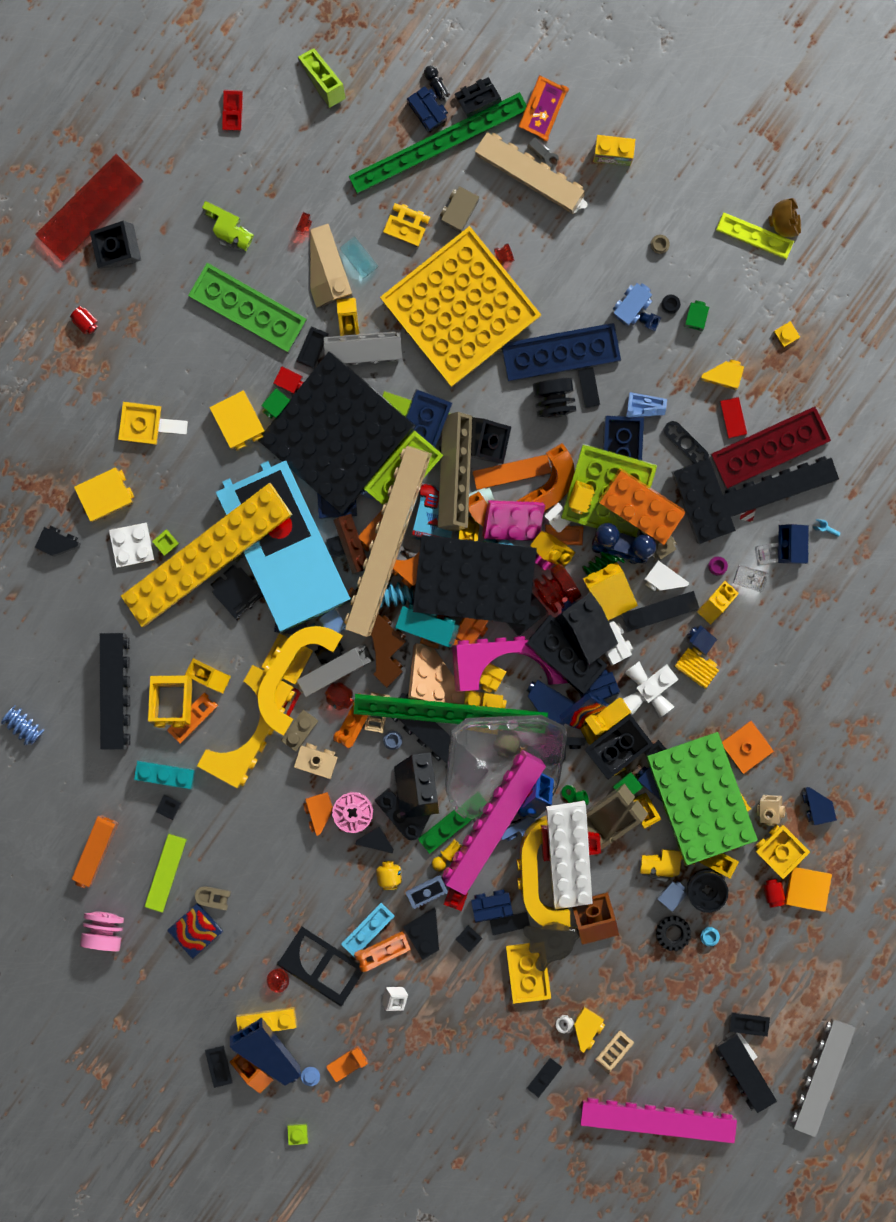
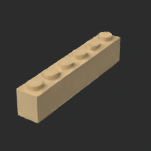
(529, 172)

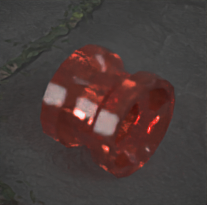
(504, 254)

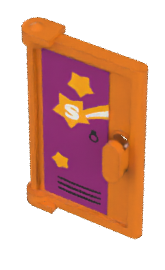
(545, 107)

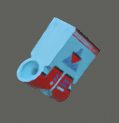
(427, 515)

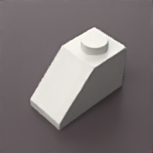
(664, 578)

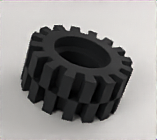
(685, 933)

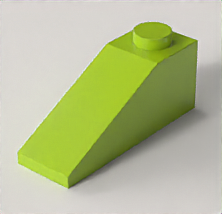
(322, 77)

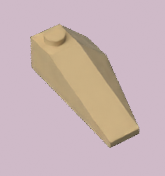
(327, 273)

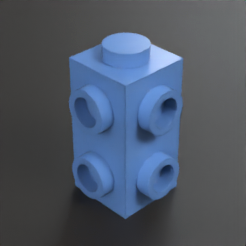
(636, 299)

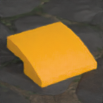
(808, 889)

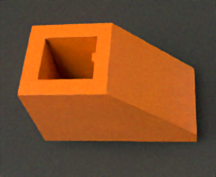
(320, 811)

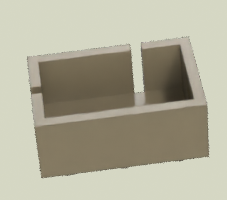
(615, 815)

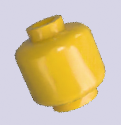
(389, 875)

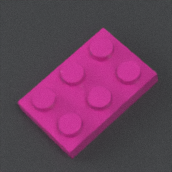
(513, 520)

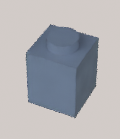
(672, 895)

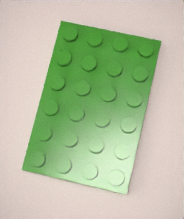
(701, 798)

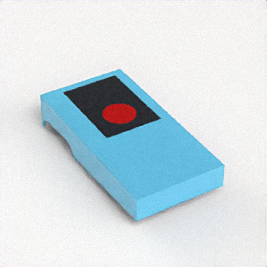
(291, 559)

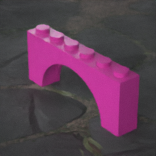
(471, 660)

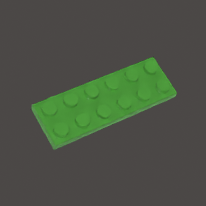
(247, 307)

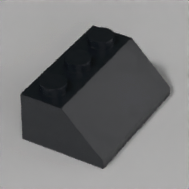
(416, 786)

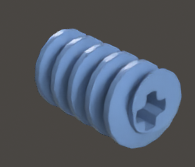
(22, 726)

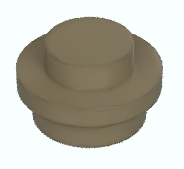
(660, 244)

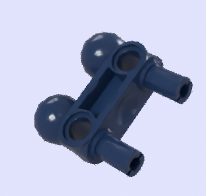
(612, 542)

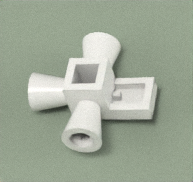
(650, 688)

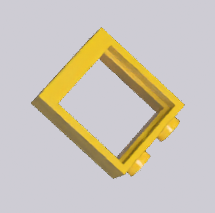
(169, 681)

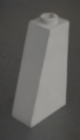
(334, 670)

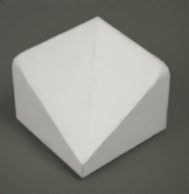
(394, 999)

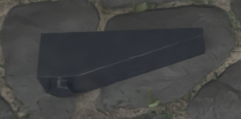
(660, 611)

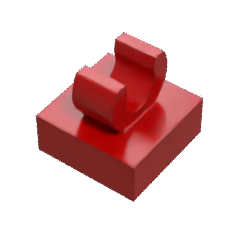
(455, 899)

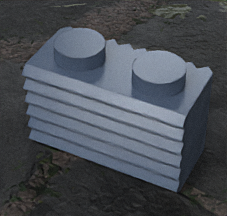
(426, 891)

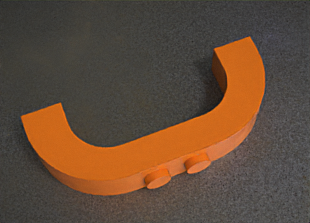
(549, 493)

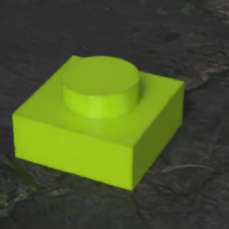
(165, 542)
(297, 1134)

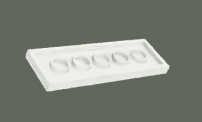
(569, 855)

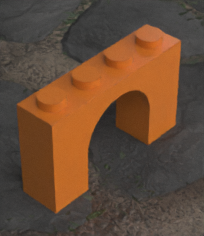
(404, 568)

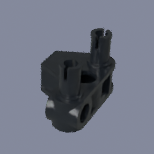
(409, 827)

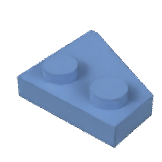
(644, 405)

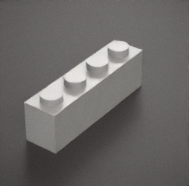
(365, 347)

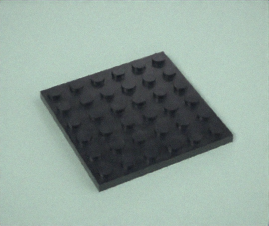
(336, 432)

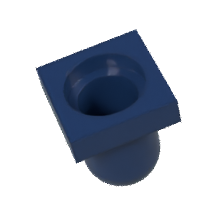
(650, 320)

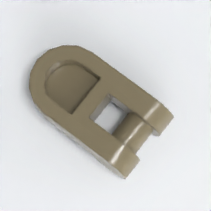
(205, 897)

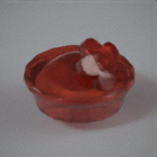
(278, 980)

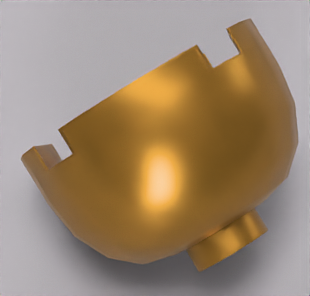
(785, 218)

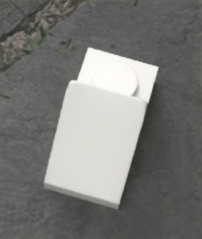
(553, 518)

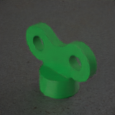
(575, 796)

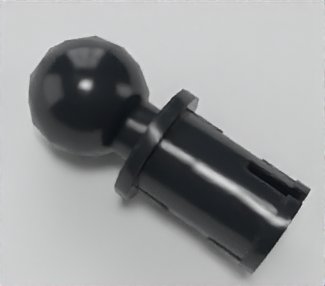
(431, 73)

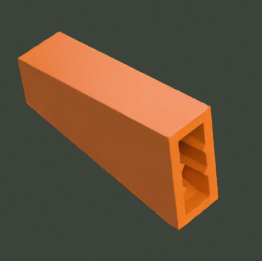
(94, 851)

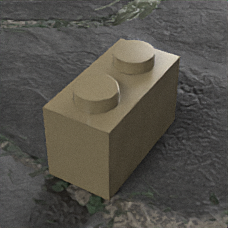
(459, 209)

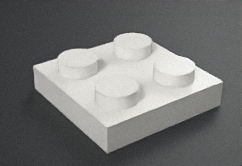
(131, 545)

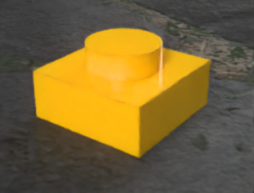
(786, 334)

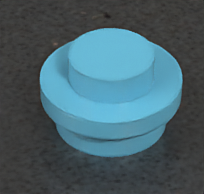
(710, 936)

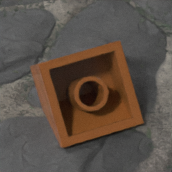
(596, 920)

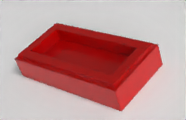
(733, 417)

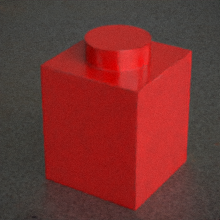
(288, 380)

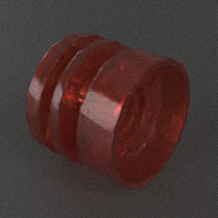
(557, 588)

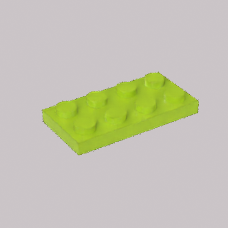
(384, 478)

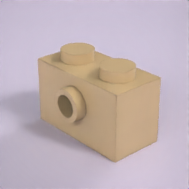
(316, 761)

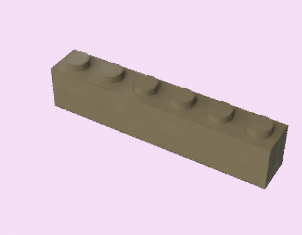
(455, 472)

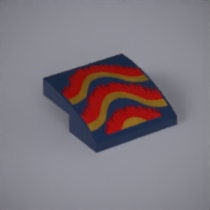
(586, 706)
(195, 930)

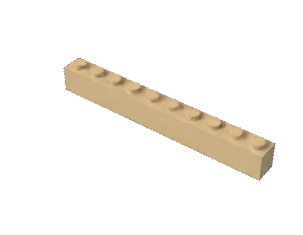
(388, 540)

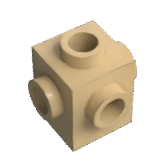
(771, 810)

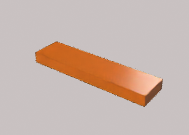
(511, 472)

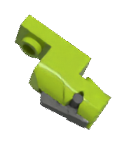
(227, 228)

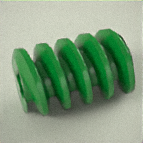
(601, 563)

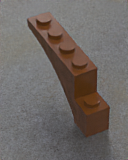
(386, 644)

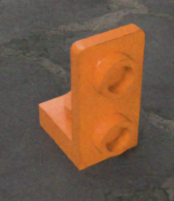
(347, 1063)

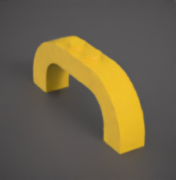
(283, 658)
(529, 878)

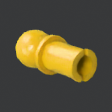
(439, 863)

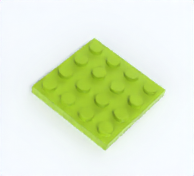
(597, 469)

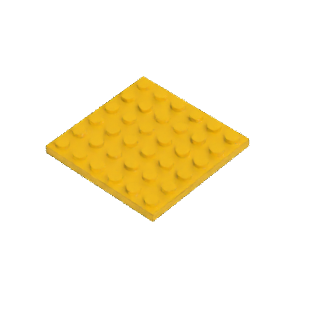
(460, 306)

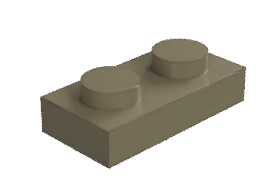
(299, 730)

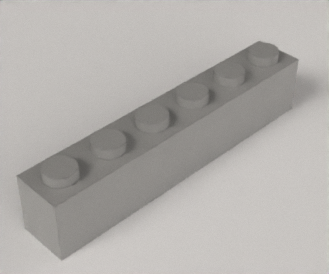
(823, 1077)

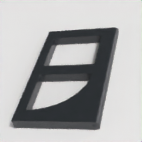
(292, 964)

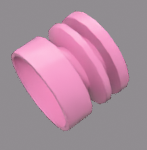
(364, 811)
(102, 931)

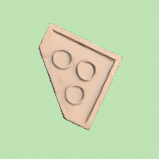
(431, 678)

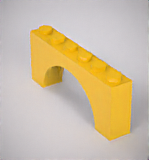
(235, 764)

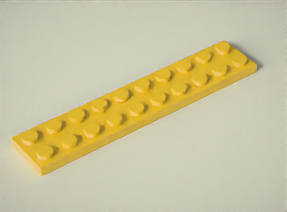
(206, 555)

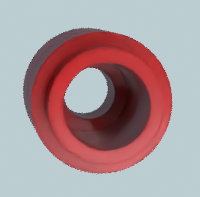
(84, 320)
(774, 893)

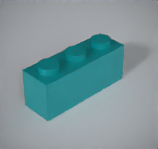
(428, 626)
(165, 774)

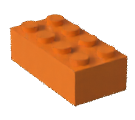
(642, 506)

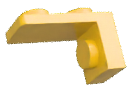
(608, 717)

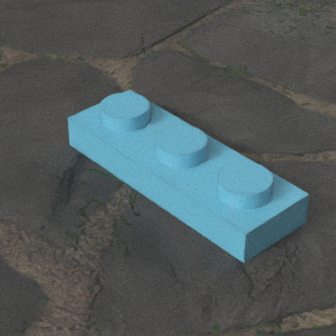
(368, 929)

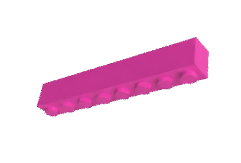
(493, 822)
(658, 1121)

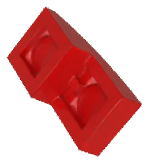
(232, 110)

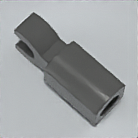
(542, 151)

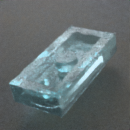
(359, 257)

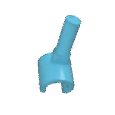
(824, 527)

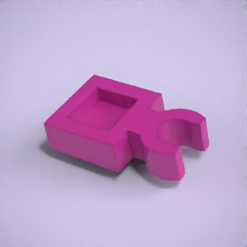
(543, 563)

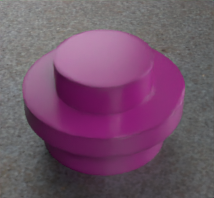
(718, 566)

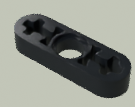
(692, 457)

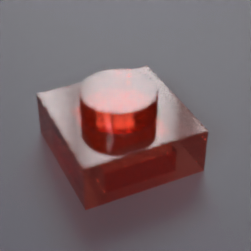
(304, 223)

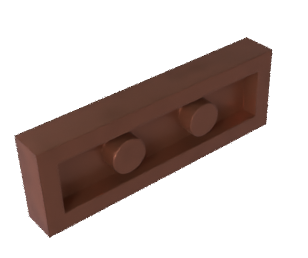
(350, 542)

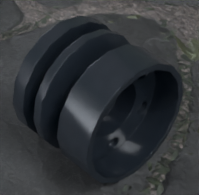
(554, 397)
(717, 895)

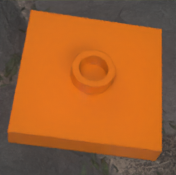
(747, 747)

